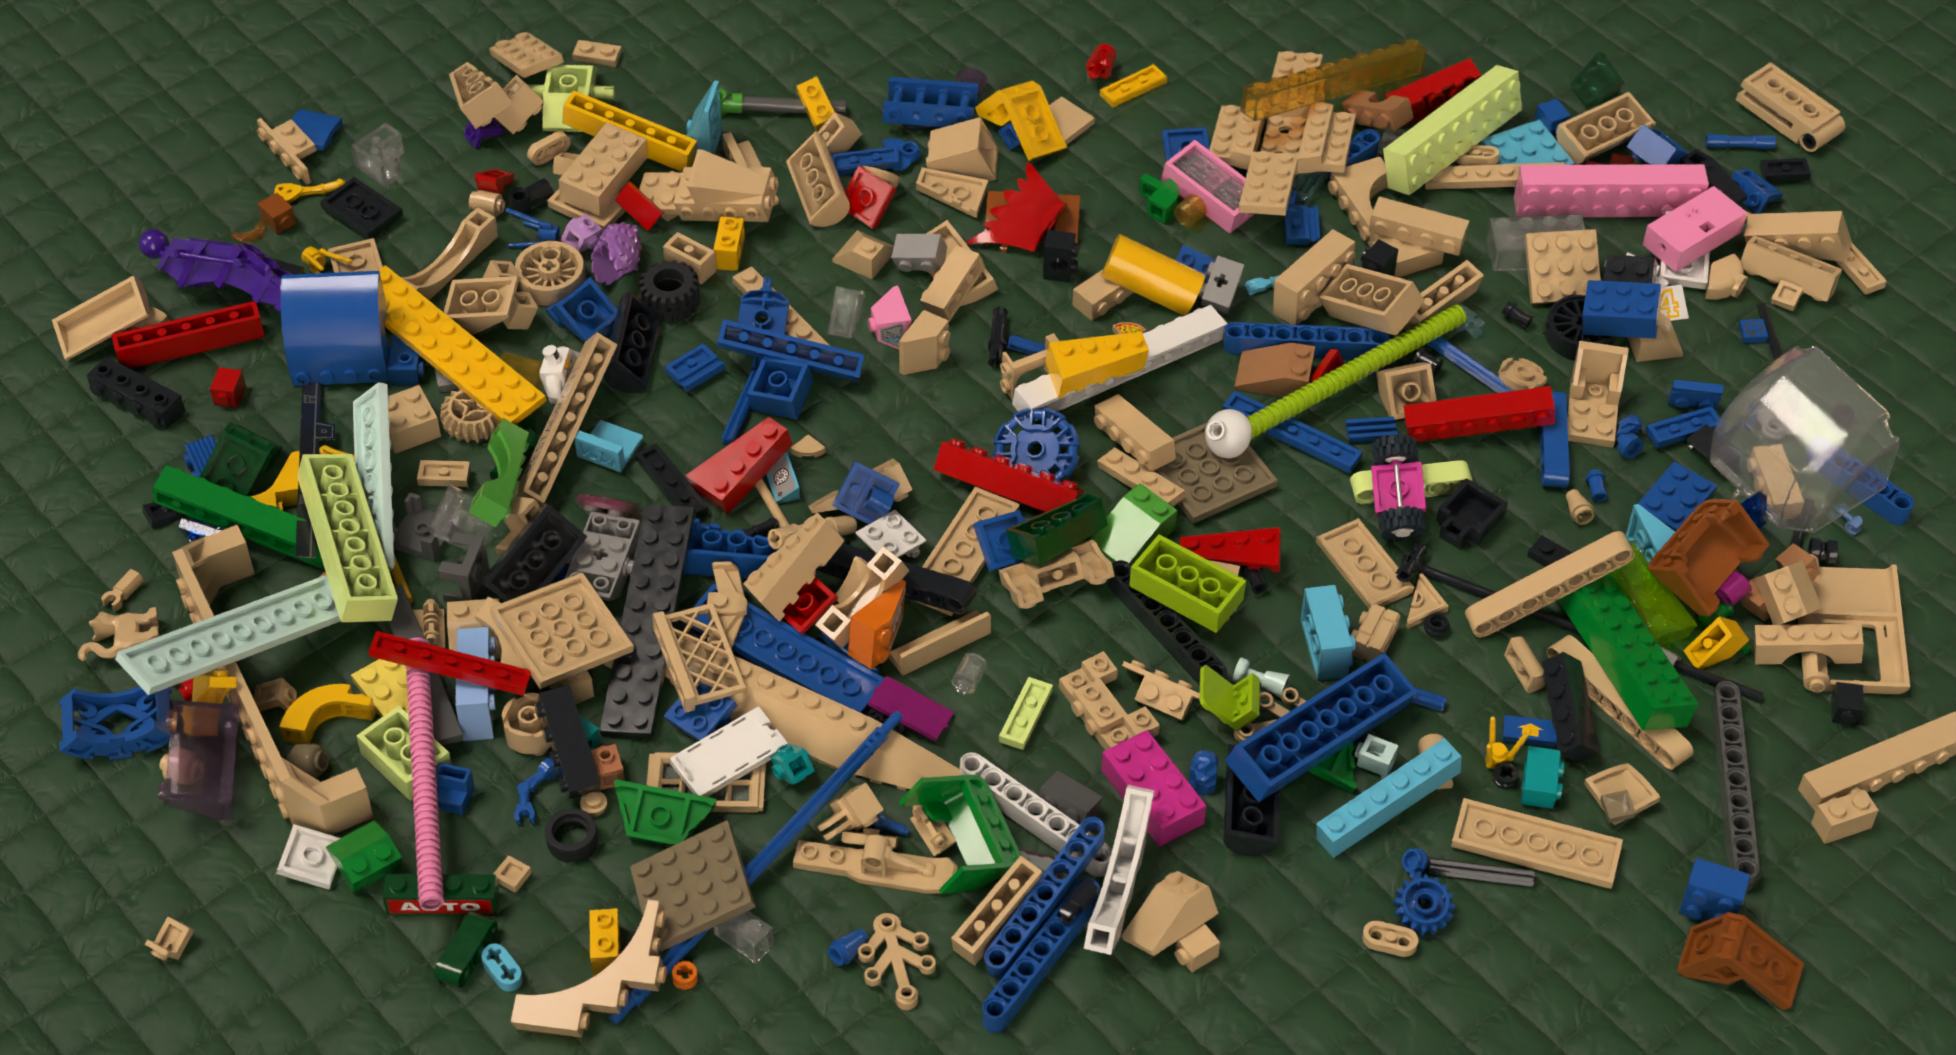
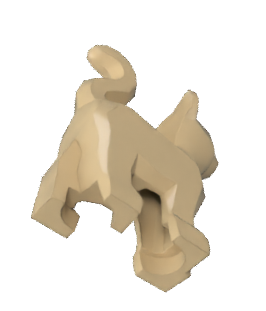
(128, 630)

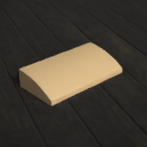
(984, 284)
(101, 317)

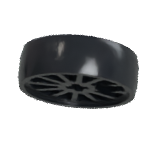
(1569, 320)

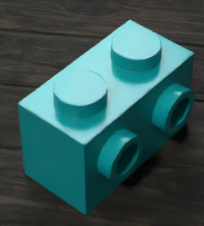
(1541, 776)

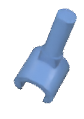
(1853, 523)

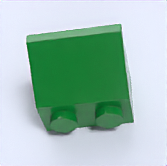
(365, 856)

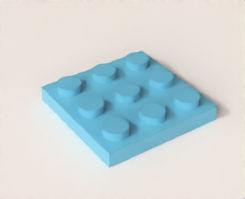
(1527, 145)

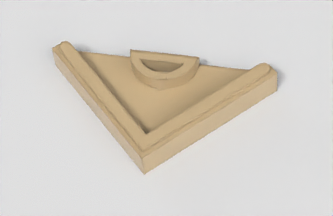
(1425, 602)

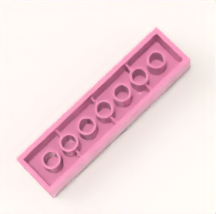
(1606, 189)

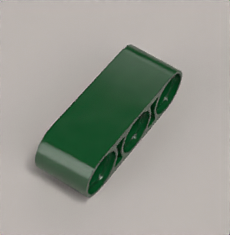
(465, 949)

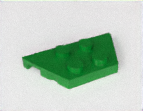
(1338, 769)
(660, 813)

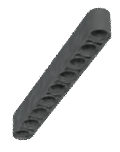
(1734, 781)

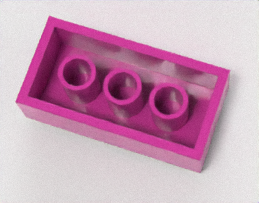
(1146, 765)

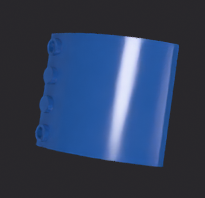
(335, 327)

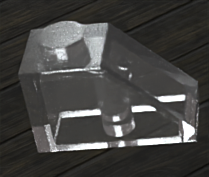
(845, 311)

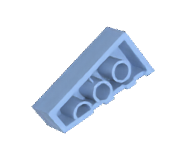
(475, 701)

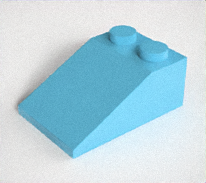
(706, 121)
(1648, 531)

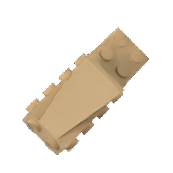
(713, 190)

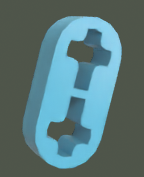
(506, 964)

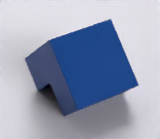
(454, 788)

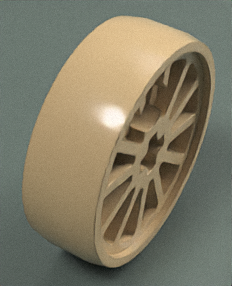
(551, 278)

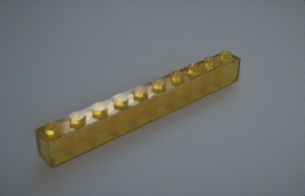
(1333, 80)

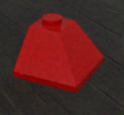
(810, 606)

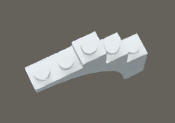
(1126, 858)

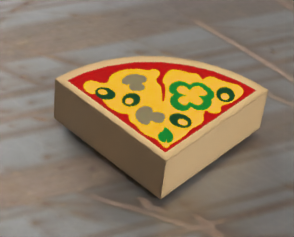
(1127, 327)

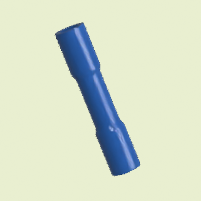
(1754, 142)

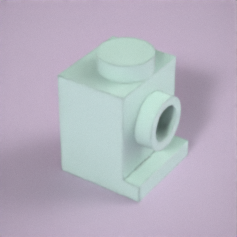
(1376, 755)

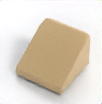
(563, 162)

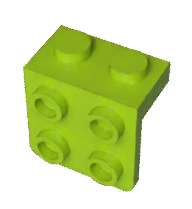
(1231, 703)

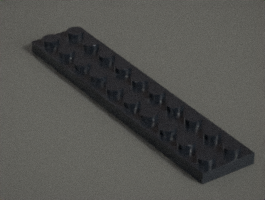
(653, 587)

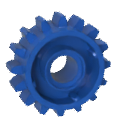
(1430, 892)

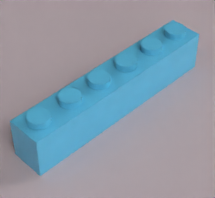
(1388, 797)

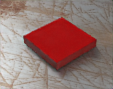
(869, 197)

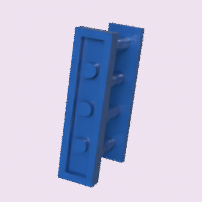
(937, 98)

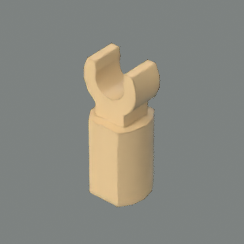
(122, 589)

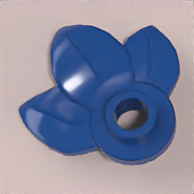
(908, 152)

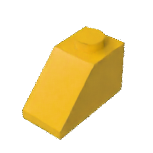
(1716, 643)

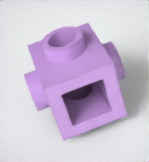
(582, 233)

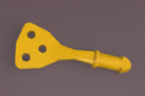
(292, 191)

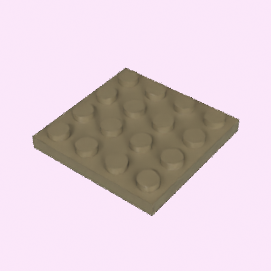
(1214, 481)
(695, 883)

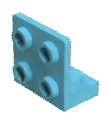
(607, 445)

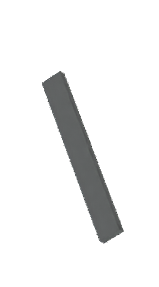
(444, 720)

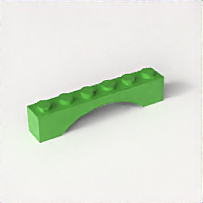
(495, 496)

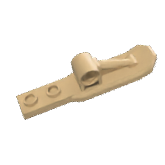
(876, 865)

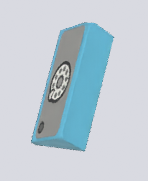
(783, 481)

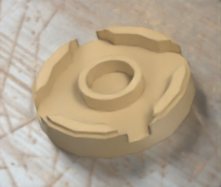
(1521, 374)

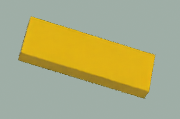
(1133, 86)

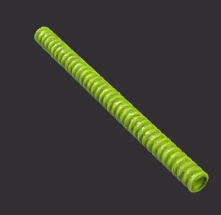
(1356, 370)

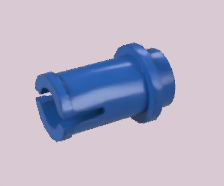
(1595, 480)

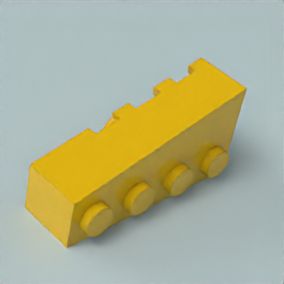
(1094, 359)

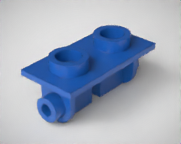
(1195, 260)

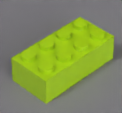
(1187, 583)

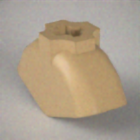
(1725, 278)

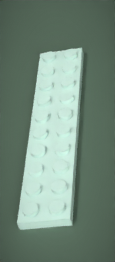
(230, 636)

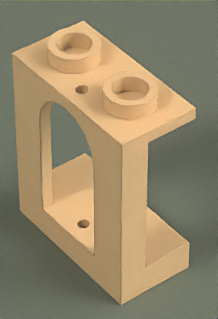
(1013, 370)

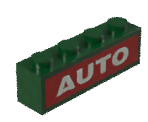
(461, 895)

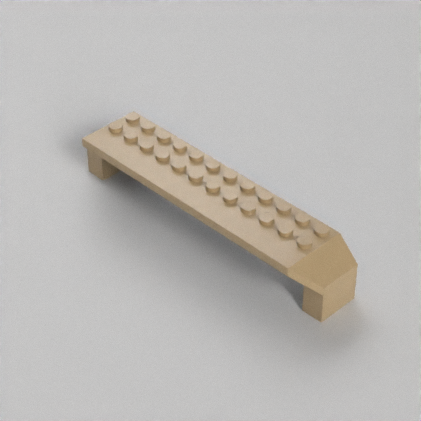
(307, 802)

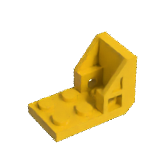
(1030, 116)

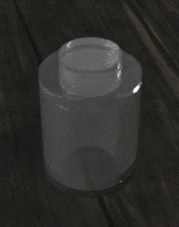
(969, 673)

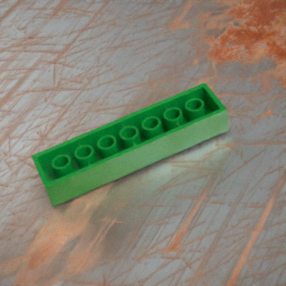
(1630, 655)

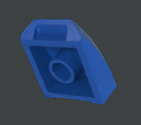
(587, 311)

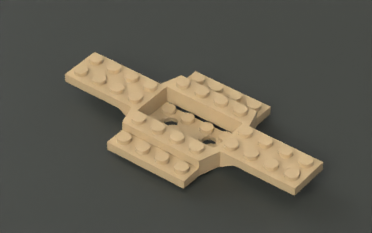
(1315, 143)

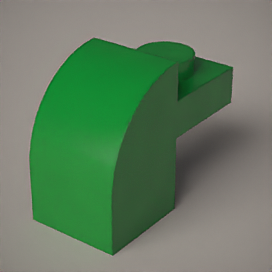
(1160, 197)

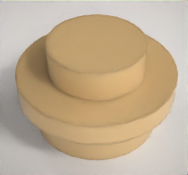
(594, 803)

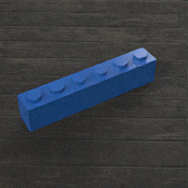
(762, 342)

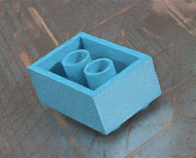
(1327, 632)

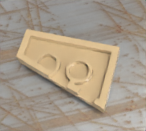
(953, 189)

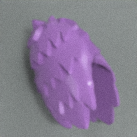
(616, 252)

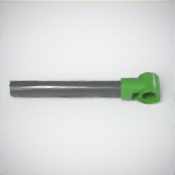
(738, 103)

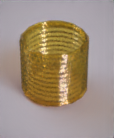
(1190, 210)

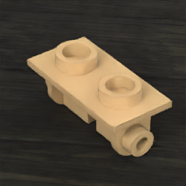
(934, 834)

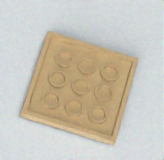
(561, 630)

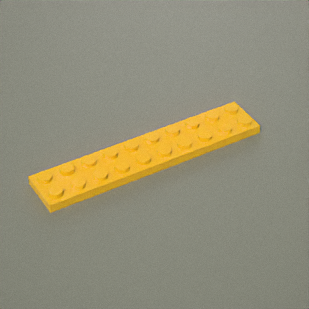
(457, 352)

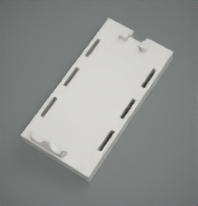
(727, 752)

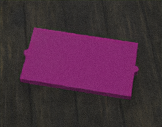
(917, 710)

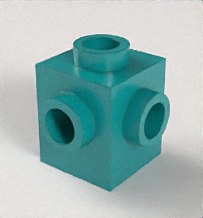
(791, 763)

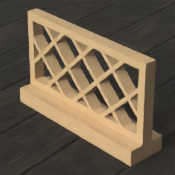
(679, 666)

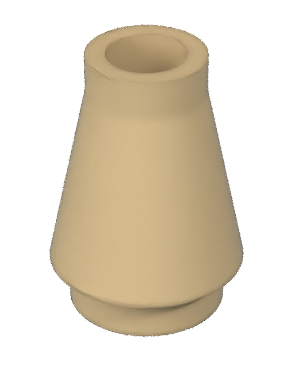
(1580, 509)

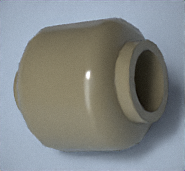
(309, 758)

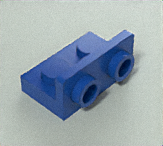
(1758, 190)

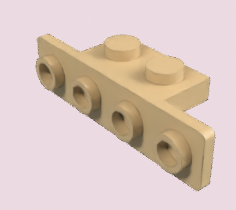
(290, 144)
(1162, 693)

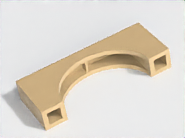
(1354, 192)

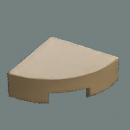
(808, 447)

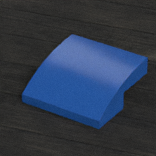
(317, 127)

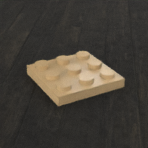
(1560, 264)

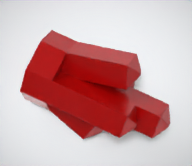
(1101, 62)

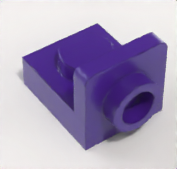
(475, 136)

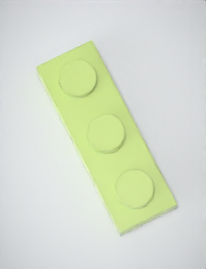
(1025, 713)

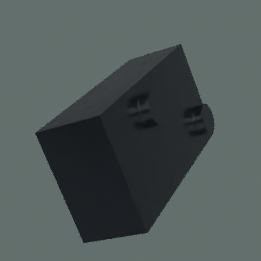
(534, 556)

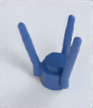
(546, 230)

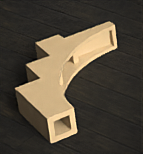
(634, 968)

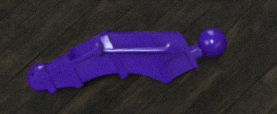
(208, 261)

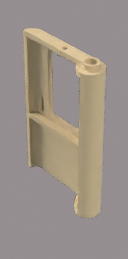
(1867, 599)

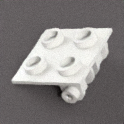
(892, 533)

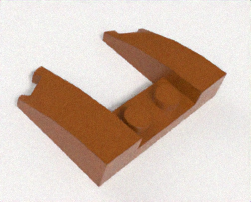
(1066, 223)

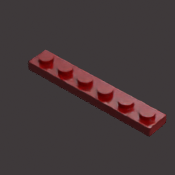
(449, 663)

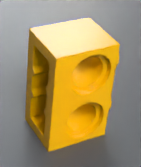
(815, 102)
(729, 243)
(604, 938)

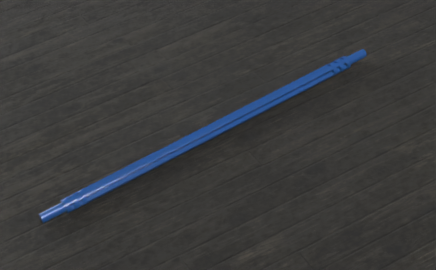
(780, 842)

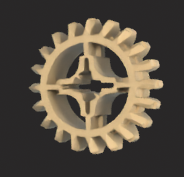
(474, 422)

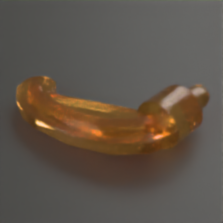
(250, 235)

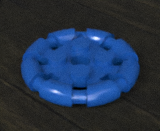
(1043, 435)

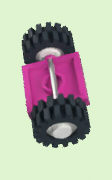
(1398, 488)

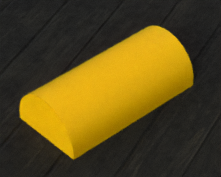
(1153, 275)

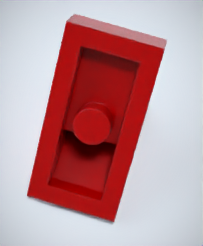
(493, 180)

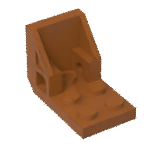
(1737, 949)

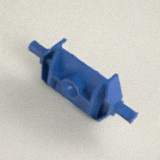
(764, 303)

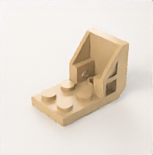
(1595, 393)

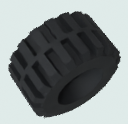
(670, 290)

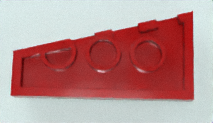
(1248, 548)

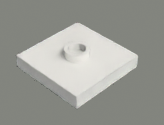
(307, 857)

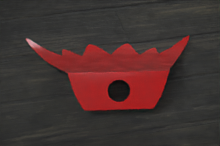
(1026, 217)

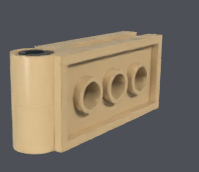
(1790, 107)

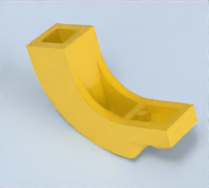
(320, 705)

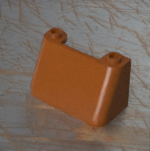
(1707, 552)

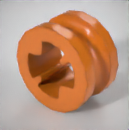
(690, 968)

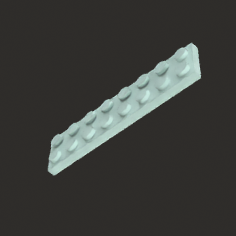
(373, 461)

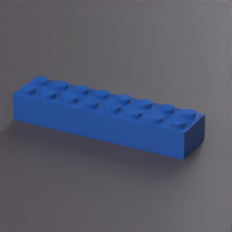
(1321, 727)

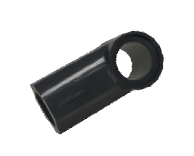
(522, 198)

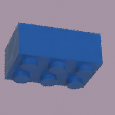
(1621, 309)
(1677, 495)

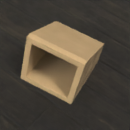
(964, 150)

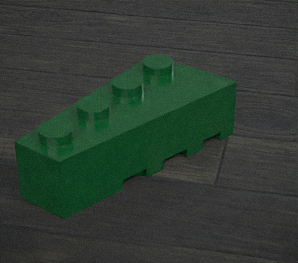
(1057, 530)

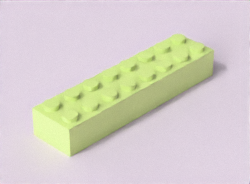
(1452, 129)
(347, 538)

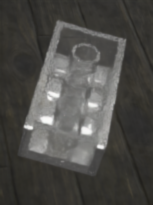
(1507, 239)

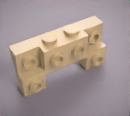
(1080, 562)
(1099, 708)

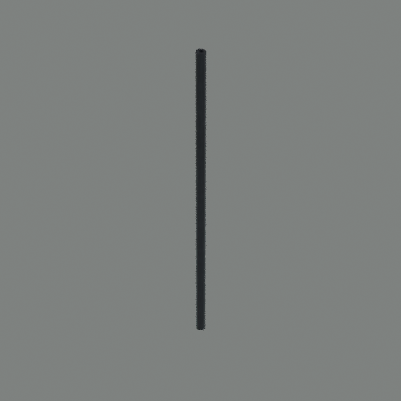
(1567, 624)

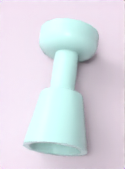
(1270, 681)

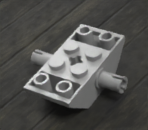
(606, 553)

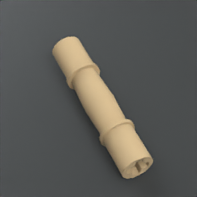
(843, 525)

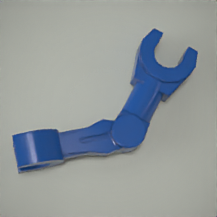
(546, 772)

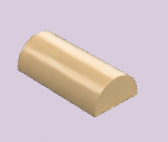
(1602, 128)
(818, 182)

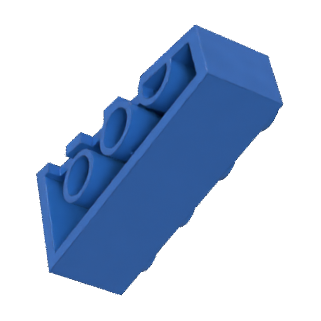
(715, 544)

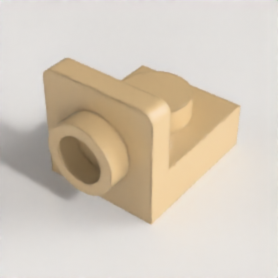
(274, 694)

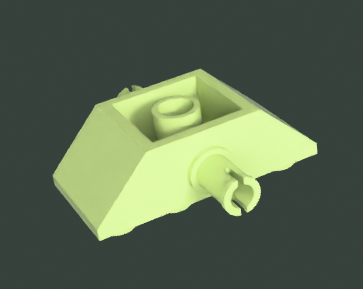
(560, 84)

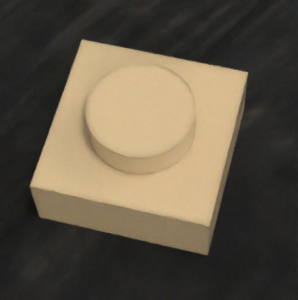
(1787, 295)
(512, 873)

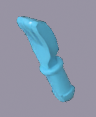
(1259, 284)

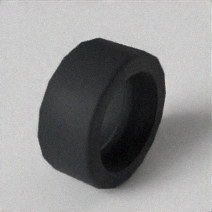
(566, 818)

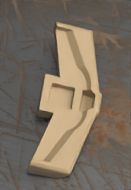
(728, 601)

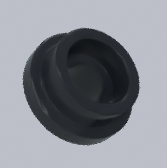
(1439, 620)

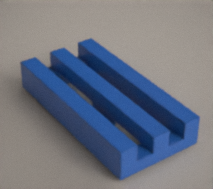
(1370, 429)

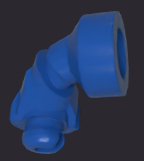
(1628, 442)

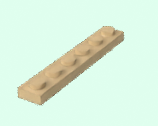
(1478, 176)
(795, 324)

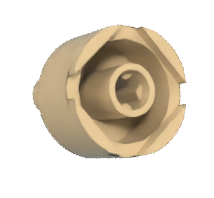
(523, 727)

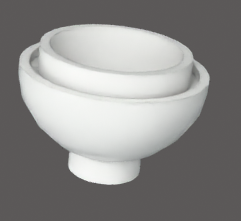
(1234, 436)

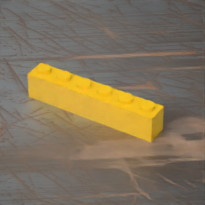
(662, 143)

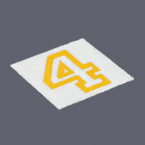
(1673, 302)

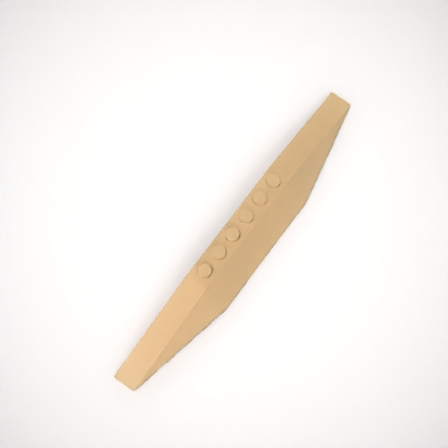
(823, 726)

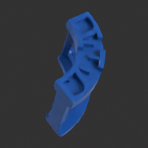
(97, 707)

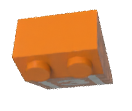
(876, 627)

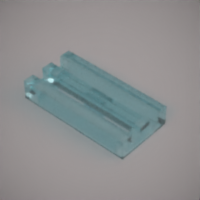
(1302, 194)

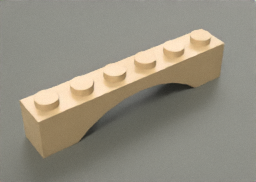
(469, 241)

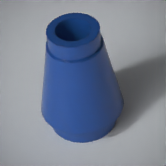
(846, 947)

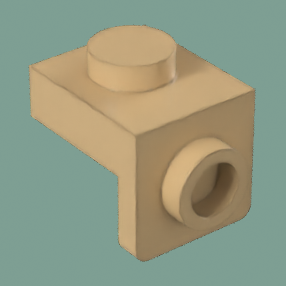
(170, 940)

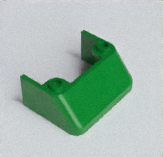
(975, 824)

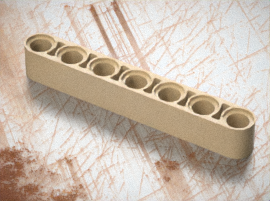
(1549, 584)
(1663, 744)

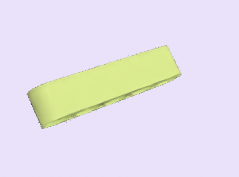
(1438, 480)

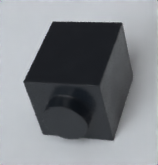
(1847, 703)

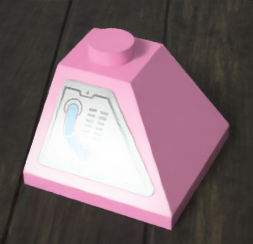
(890, 318)

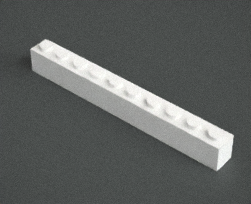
(1165, 345)

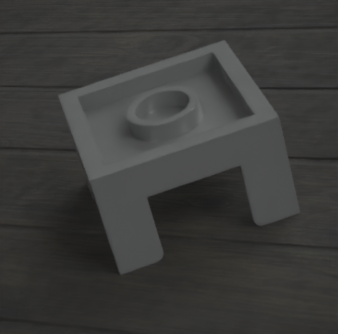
(412, 532)
(468, 571)

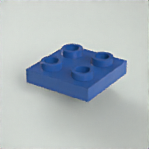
(866, 493)
(706, 716)

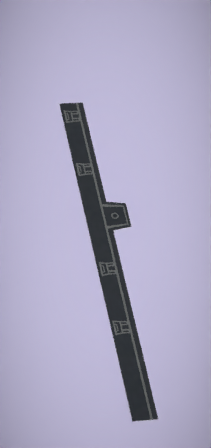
(310, 435)

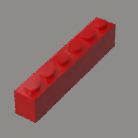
(188, 335)
(1480, 414)
(1003, 477)

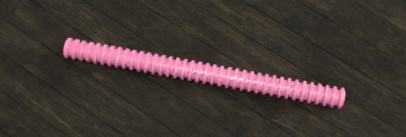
(424, 788)

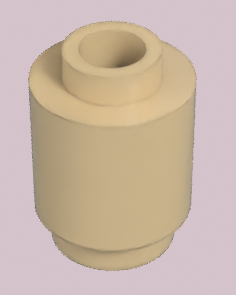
(487, 201)

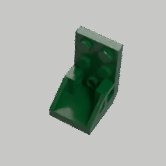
(240, 459)

